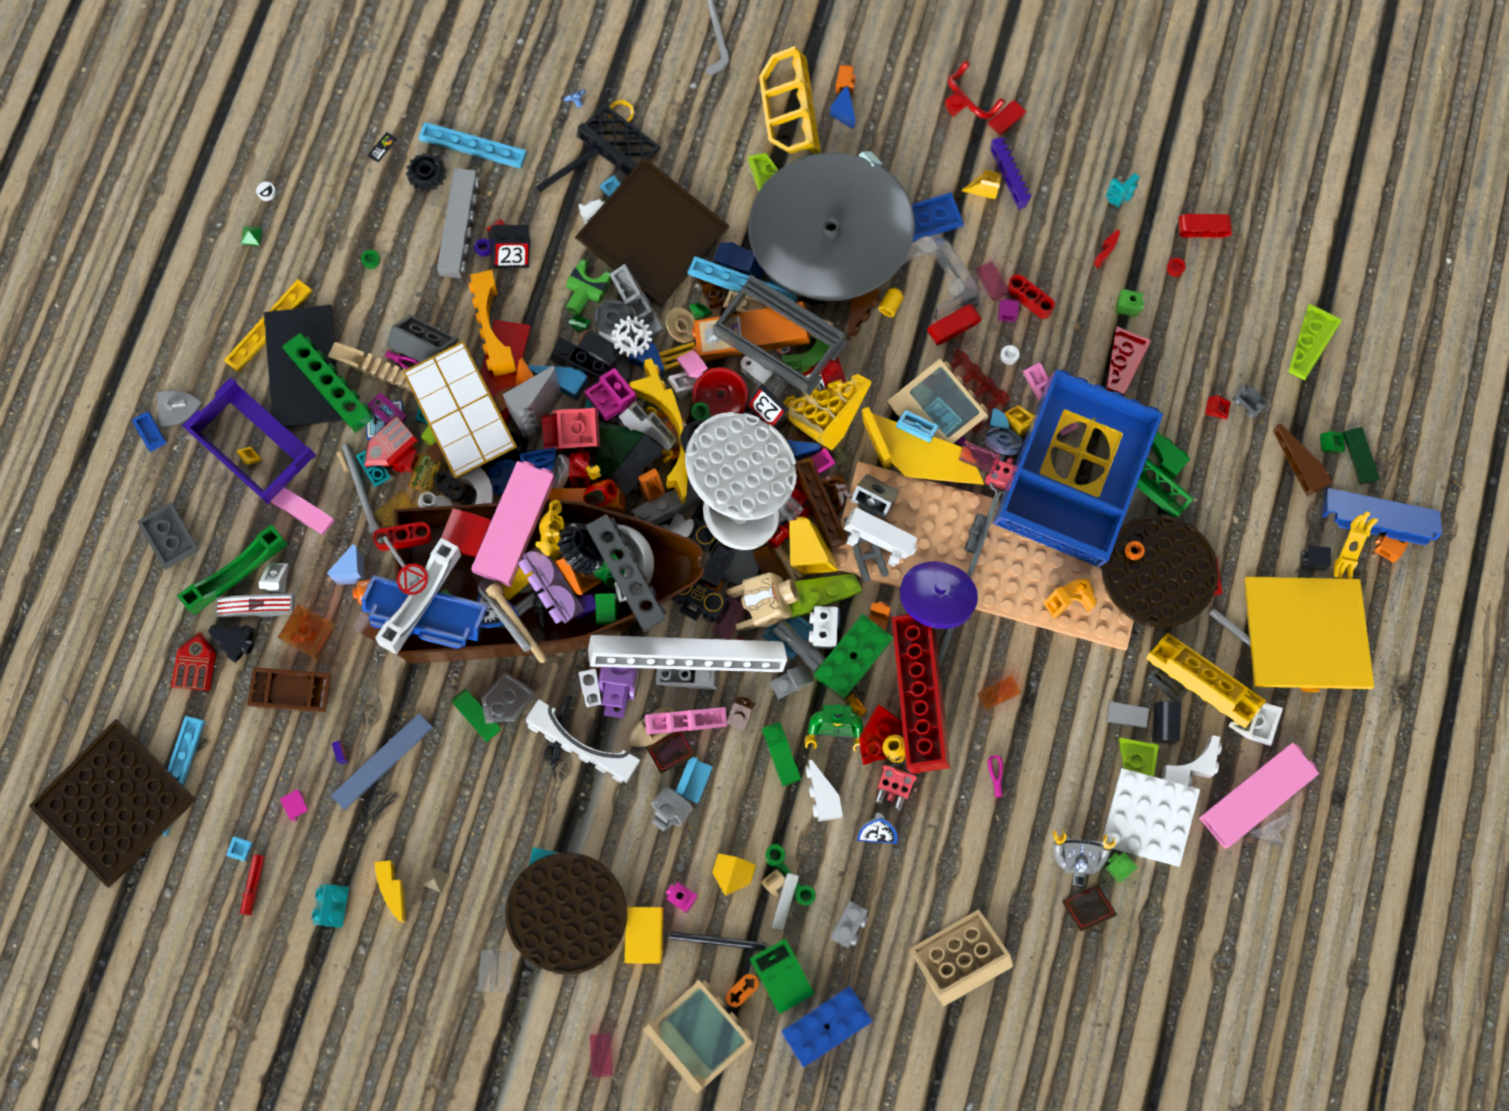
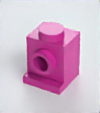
(685, 903)

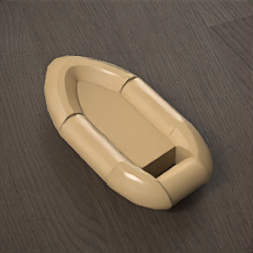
(640, 738)

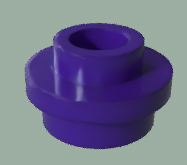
(481, 243)

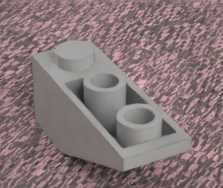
(688, 678)

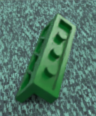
(1158, 495)

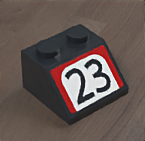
(509, 246)
(768, 408)

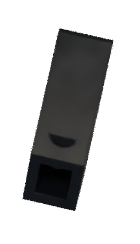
(572, 356)

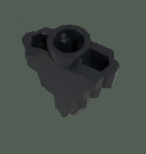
(233, 640)

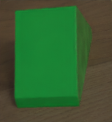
(607, 608)

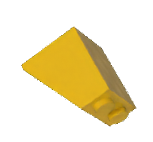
(809, 549)

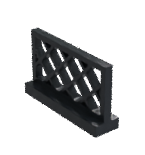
(619, 159)

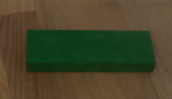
(1361, 456)

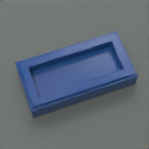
(149, 431)

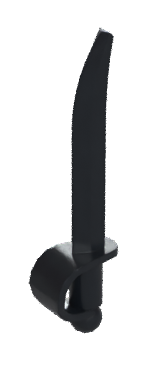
(557, 746)

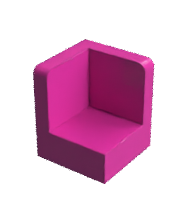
(823, 461)
(294, 804)

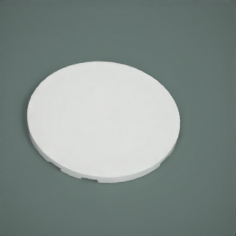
(740, 466)

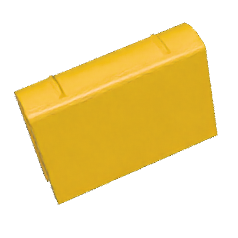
(644, 935)

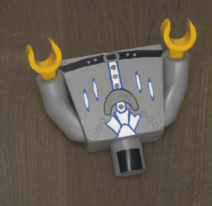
(1081, 856)

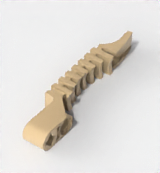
(357, 360)

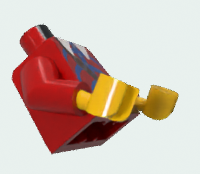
(581, 469)

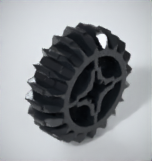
(579, 549)

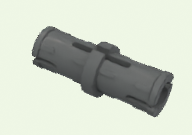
(975, 533)

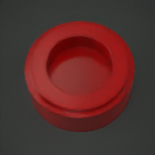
(1176, 267)

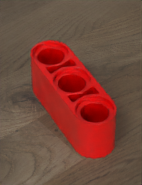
(1205, 225)
(1027, 288)
(954, 324)
(412, 536)

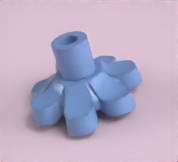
(576, 98)

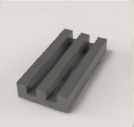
(1162, 687)

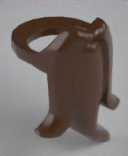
(838, 489)

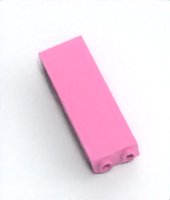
(513, 523)
(1259, 795)

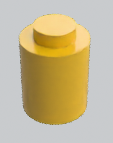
(891, 302)

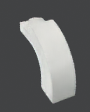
(481, 483)

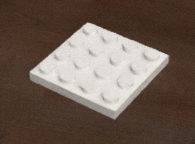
(1150, 816)

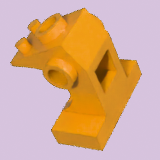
(1062, 596)

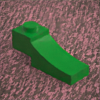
(781, 754)

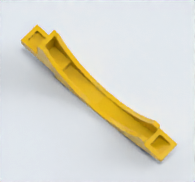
(655, 392)

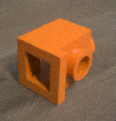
(845, 79)
(1389, 548)

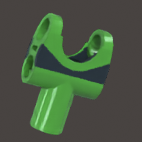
(585, 287)

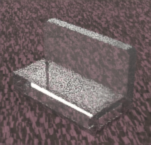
(495, 971)

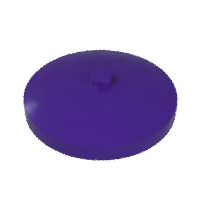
(938, 595)

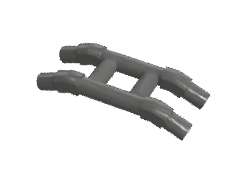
(860, 558)

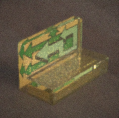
(423, 473)

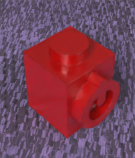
(406, 461)

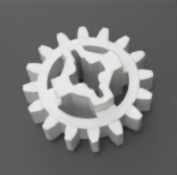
(624, 338)

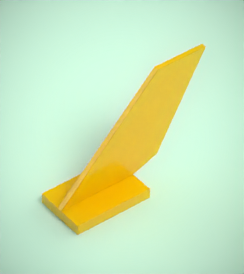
(916, 456)

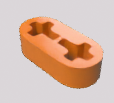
(745, 994)

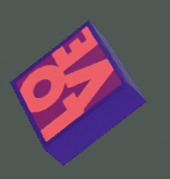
(339, 752)

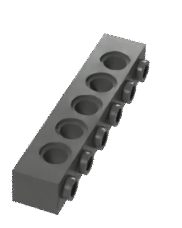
(646, 619)

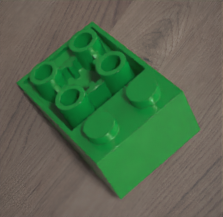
(782, 976)

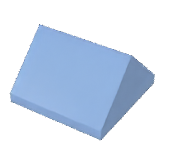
(348, 568)

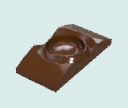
(289, 690)

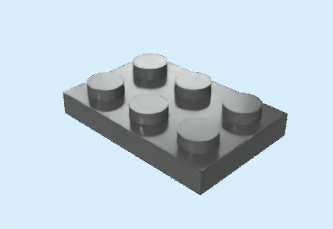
(168, 535)

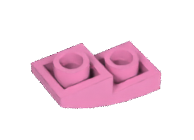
(692, 364)

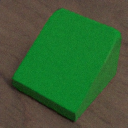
(1332, 442)

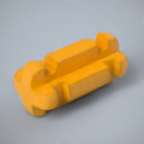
(856, 705)

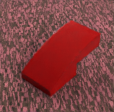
(1108, 247)

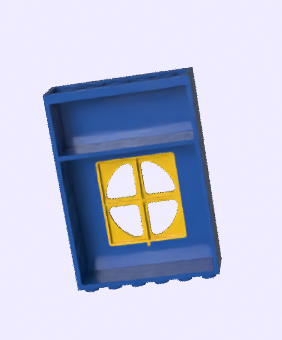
(1056, 510)

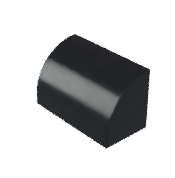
(1166, 722)

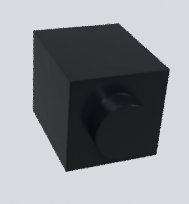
(1316, 558)

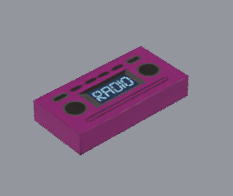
(385, 409)

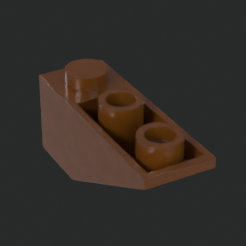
(860, 311)

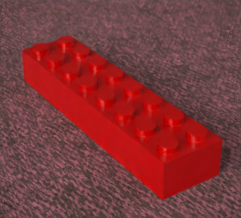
(920, 695)

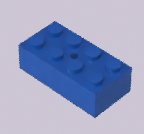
(810, 1038)

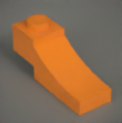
(651, 486)

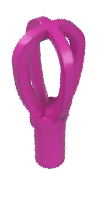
(398, 358)
(996, 781)

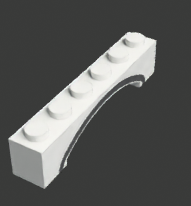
(399, 627)
(620, 765)

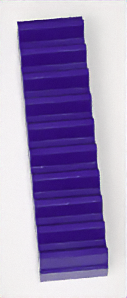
(1009, 172)

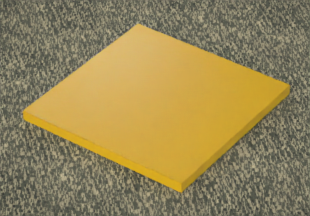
(1308, 633)

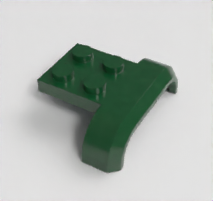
(614, 446)

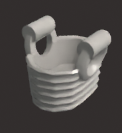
(670, 807)

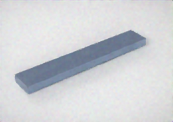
(381, 761)

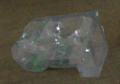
(789, 511)

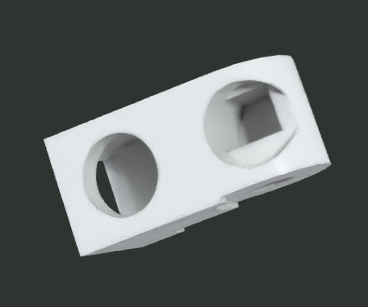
(755, 371)
(590, 687)

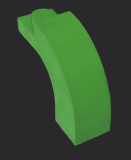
(809, 359)

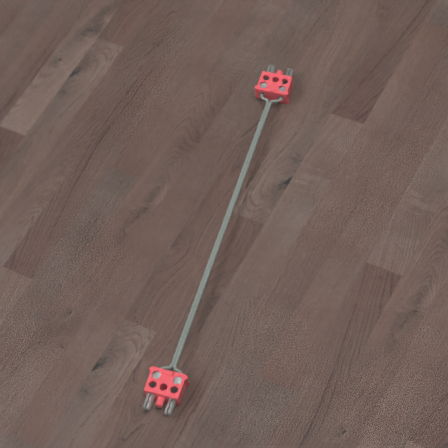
(898, 777)

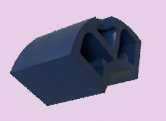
(738, 259)

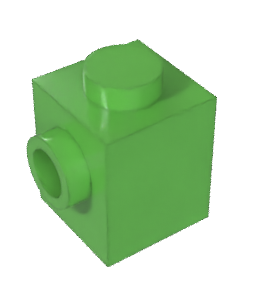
(1129, 303)
(1120, 866)

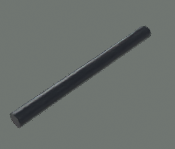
(567, 169)
(717, 940)

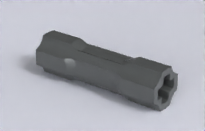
(788, 635)

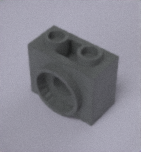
(874, 496)

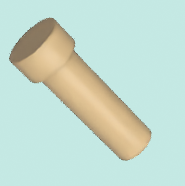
(340, 454)

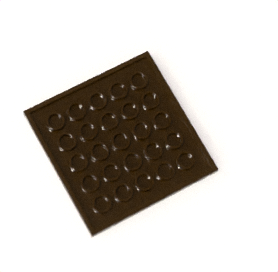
(112, 803)

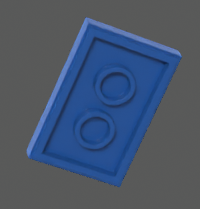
(936, 216)

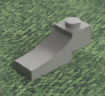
(651, 425)

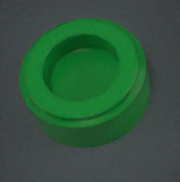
(370, 259)

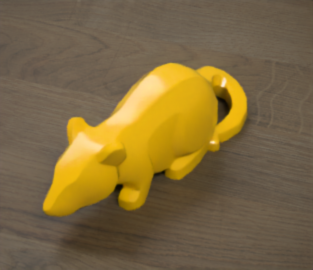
(550, 527)

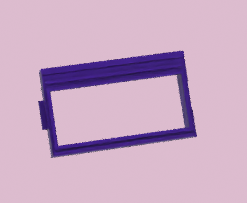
(232, 393)

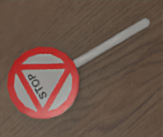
(412, 577)

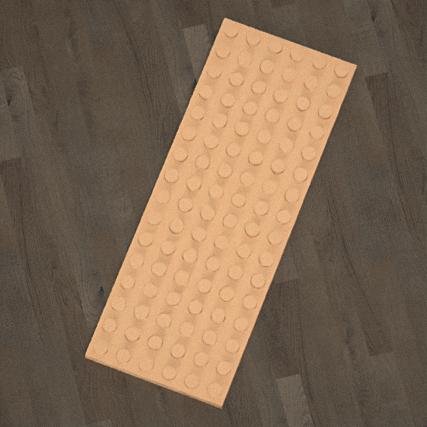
(1011, 571)

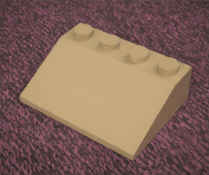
(961, 957)

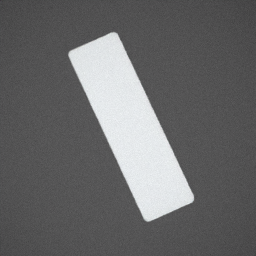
(785, 901)

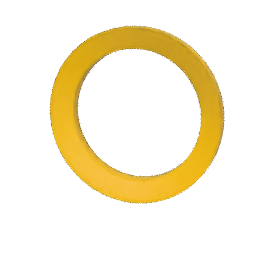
(623, 102)

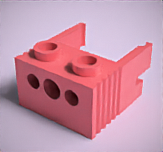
(578, 428)

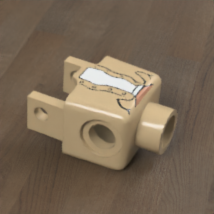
(766, 599)

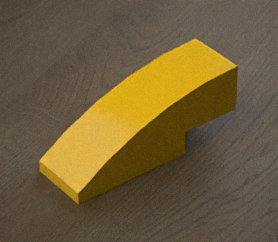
(391, 889)

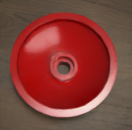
(718, 379)

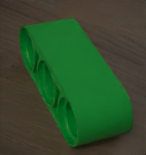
(474, 715)

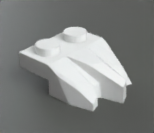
(1263, 726)

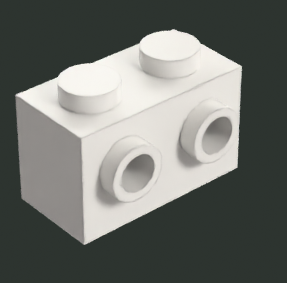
(824, 627)

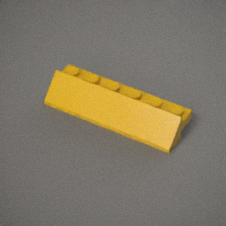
(1206, 680)

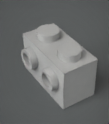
(848, 925)

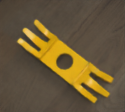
(1349, 558)

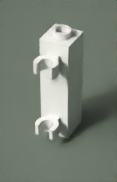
(881, 534)

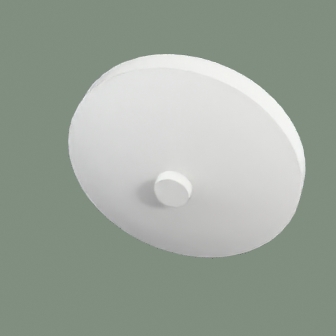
(740, 533)

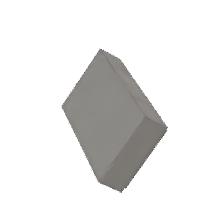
(1127, 715)

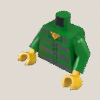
(834, 722)

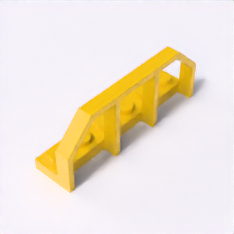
(804, 95)

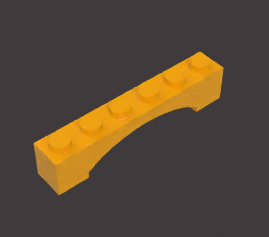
(500, 356)

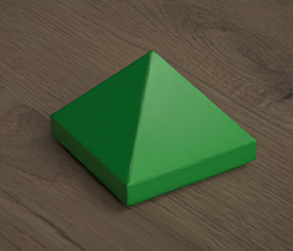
(251, 236)
(699, 310)
(579, 323)

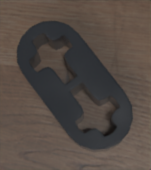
(445, 489)

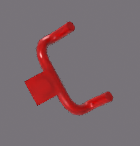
(960, 100)

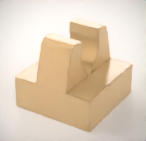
(774, 882)

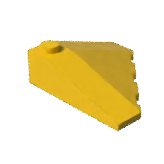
(828, 412)

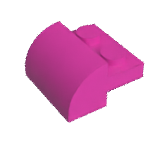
(610, 395)

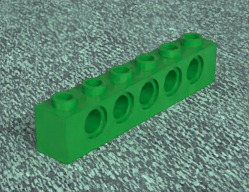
(296, 349)

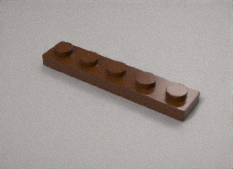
(820, 503)

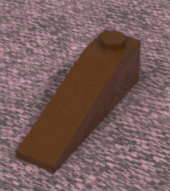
(1306, 467)

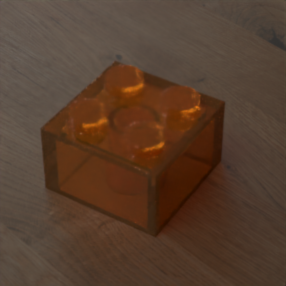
(306, 632)

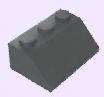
(419, 339)

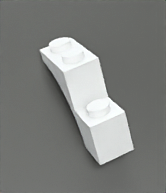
(1204, 766)

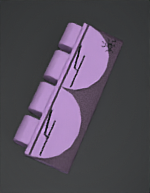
(556, 589)

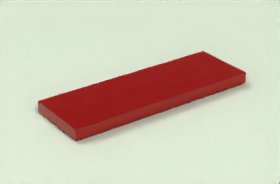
(512, 335)

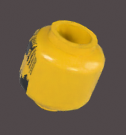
(894, 748)

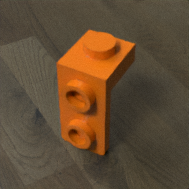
(880, 614)

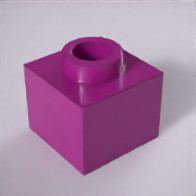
(1008, 310)

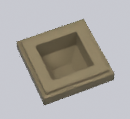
(436, 879)

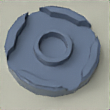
(1003, 442)

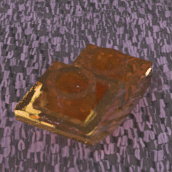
(999, 693)

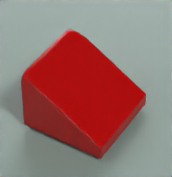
(1217, 407)

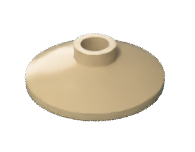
(680, 324)

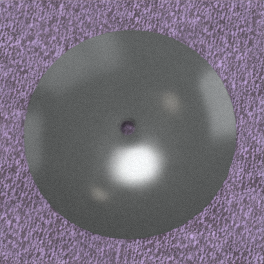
(822, 193)

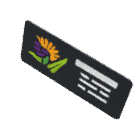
(382, 147)

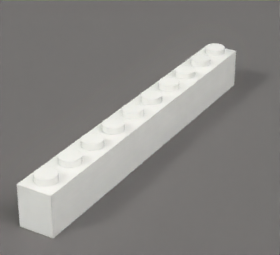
(686, 653)

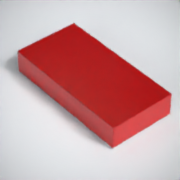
(1007, 118)

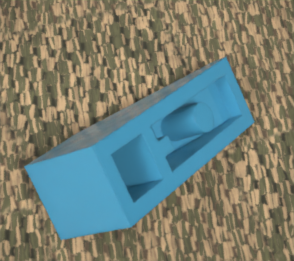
(571, 381)

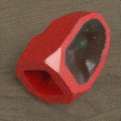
(600, 493)

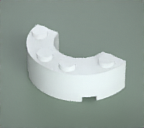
(642, 552)

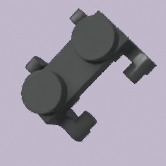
(1251, 400)

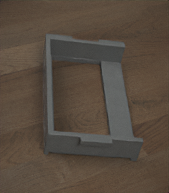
(794, 313)

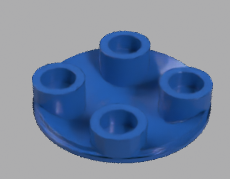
(500, 474)

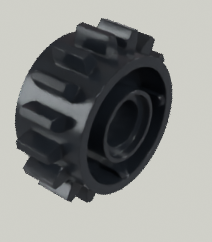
(427, 181)

